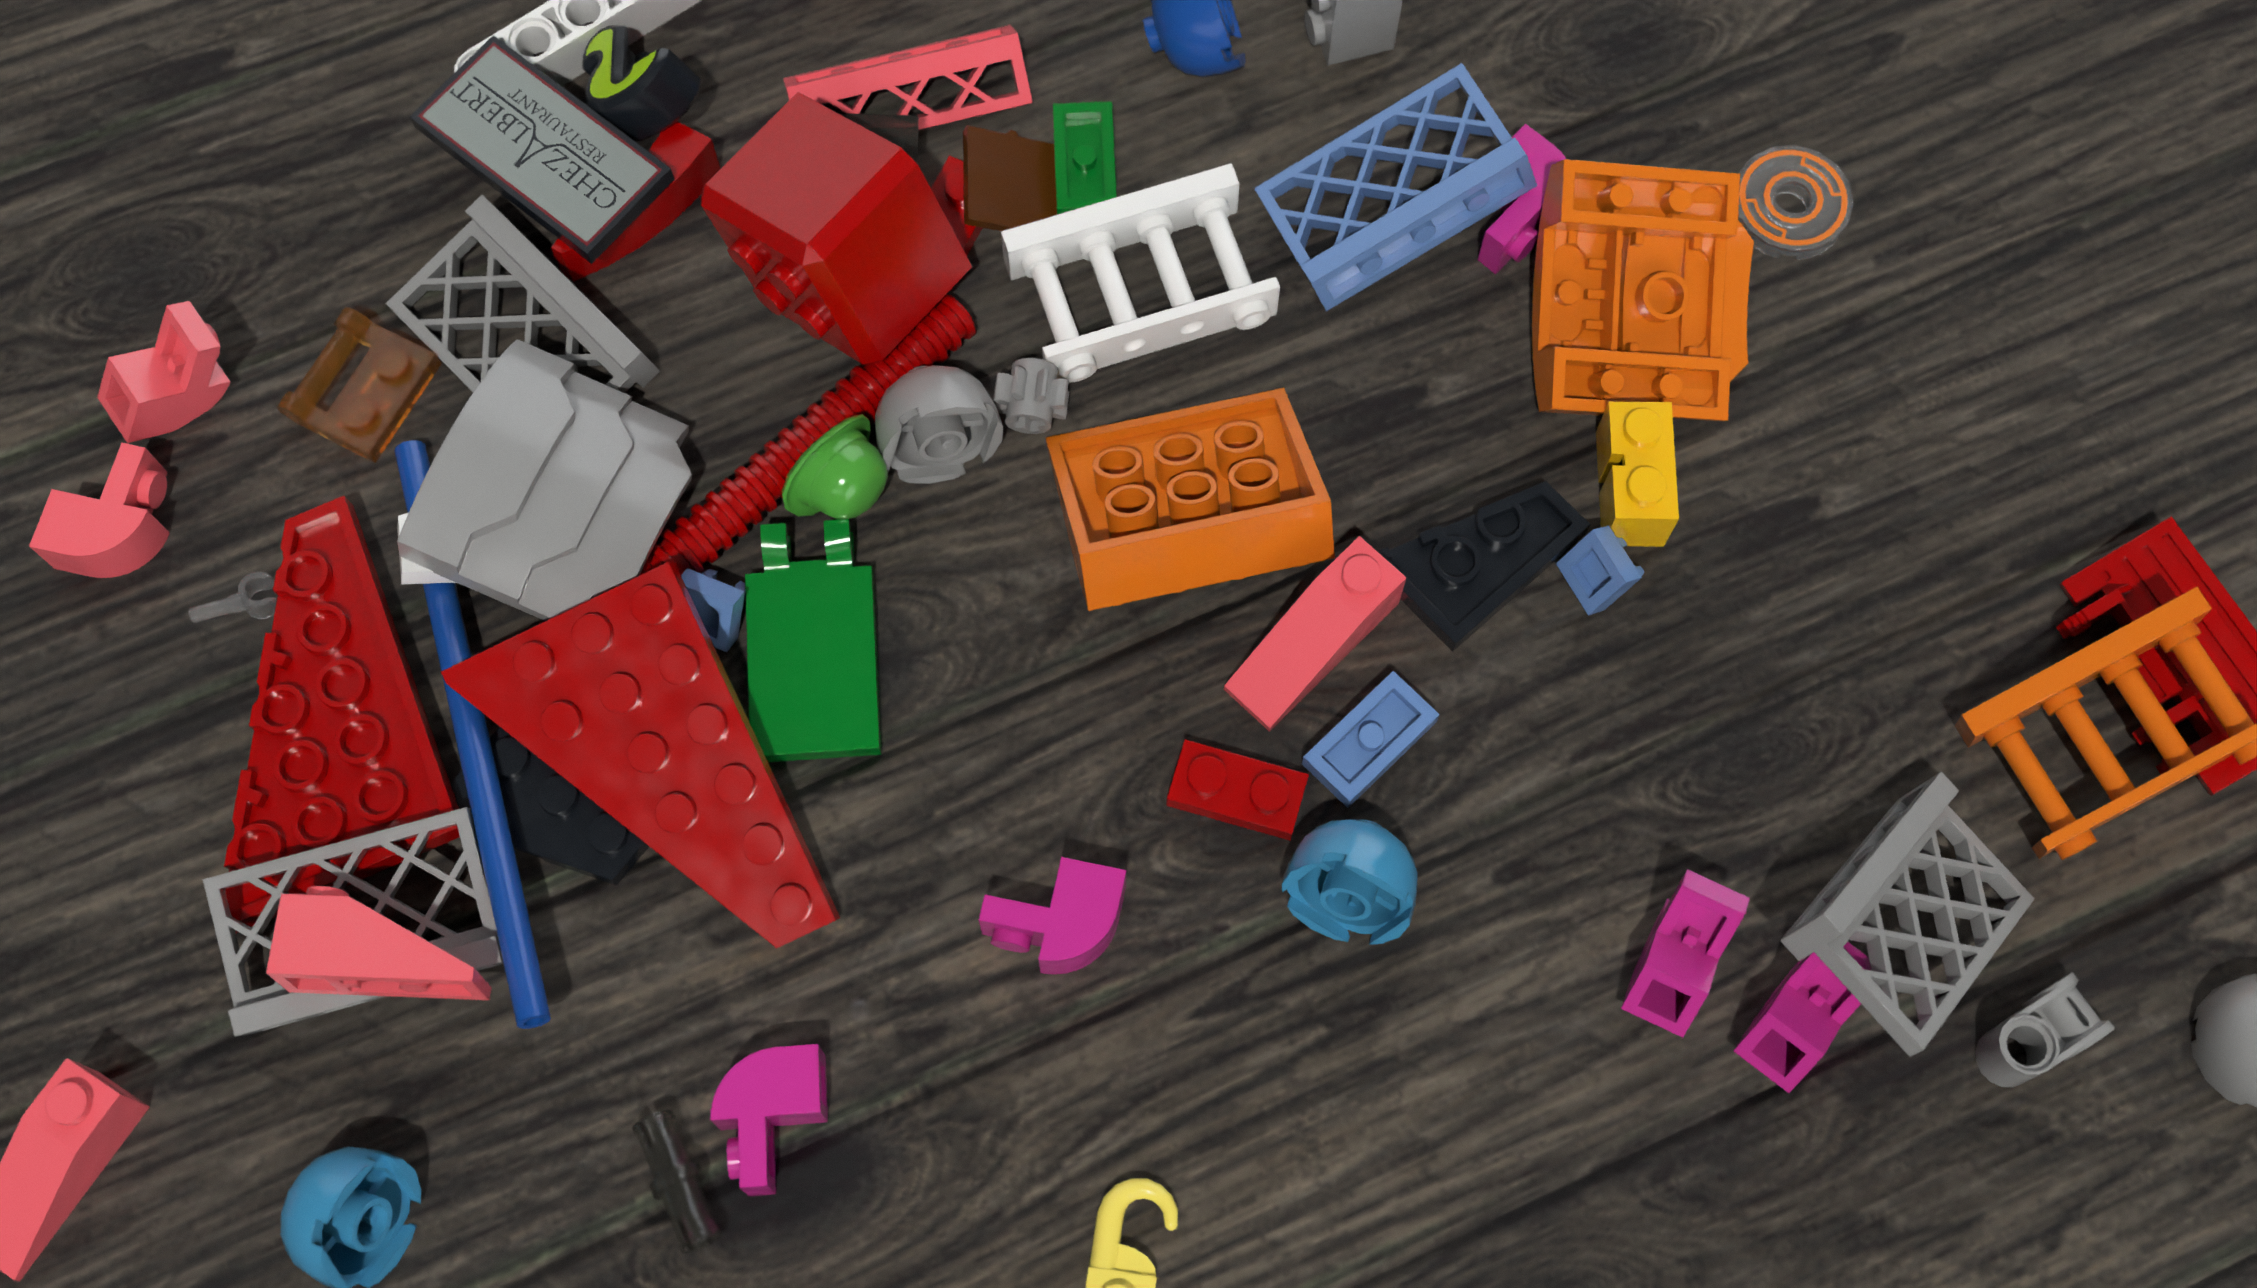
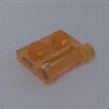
(375, 395)

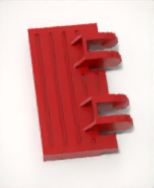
(2141, 579)

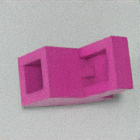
(1518, 227)
(1075, 926)
(1684, 953)
(1799, 1021)
(763, 1092)

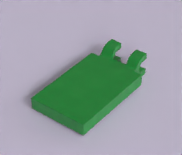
(812, 650)

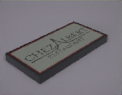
(542, 148)

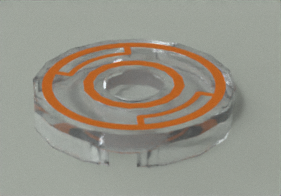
(1810, 178)

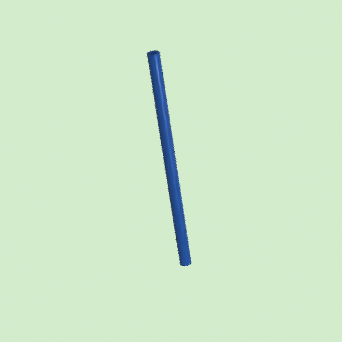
(481, 783)

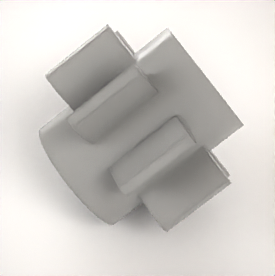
(1031, 395)

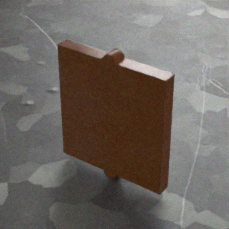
(1007, 179)

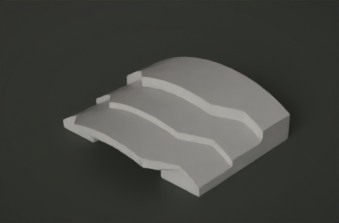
(546, 487)

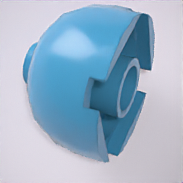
(1352, 880)
(350, 1216)

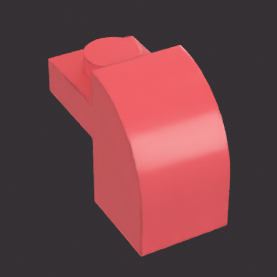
(165, 384)
(107, 533)

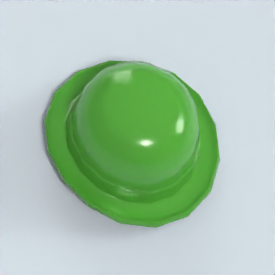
(837, 473)

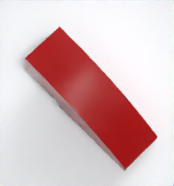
(692, 165)

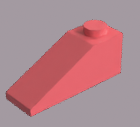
(1317, 633)
(345, 948)
(57, 1158)

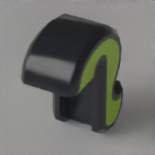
(637, 91)

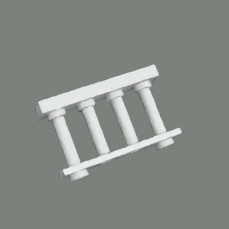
(1147, 218)

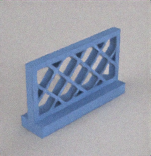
(1415, 217)

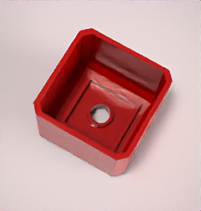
(835, 229)

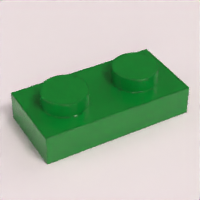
(1083, 154)

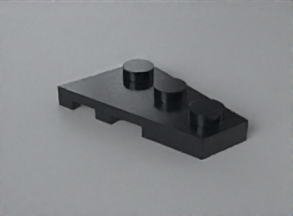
(1482, 562)
(554, 817)

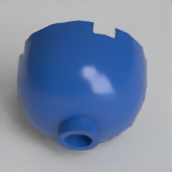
(1195, 35)

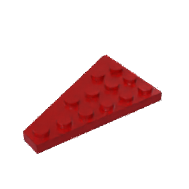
(334, 720)
(652, 732)

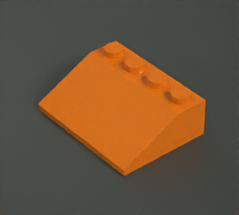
(1190, 498)

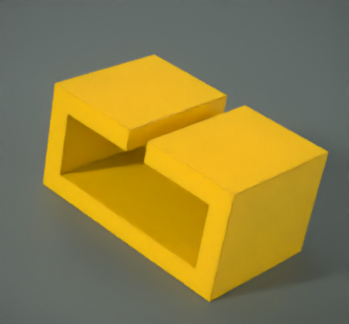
(1641, 493)

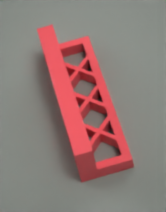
(918, 66)

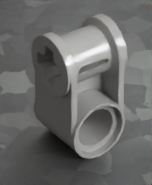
(2048, 1027)

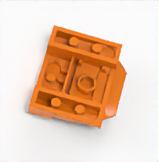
(1639, 289)

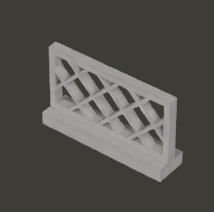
(543, 284)
(1867, 880)
(275, 1006)

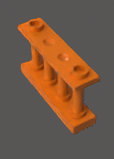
(2117, 662)

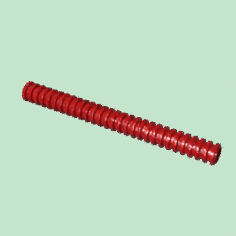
(762, 482)

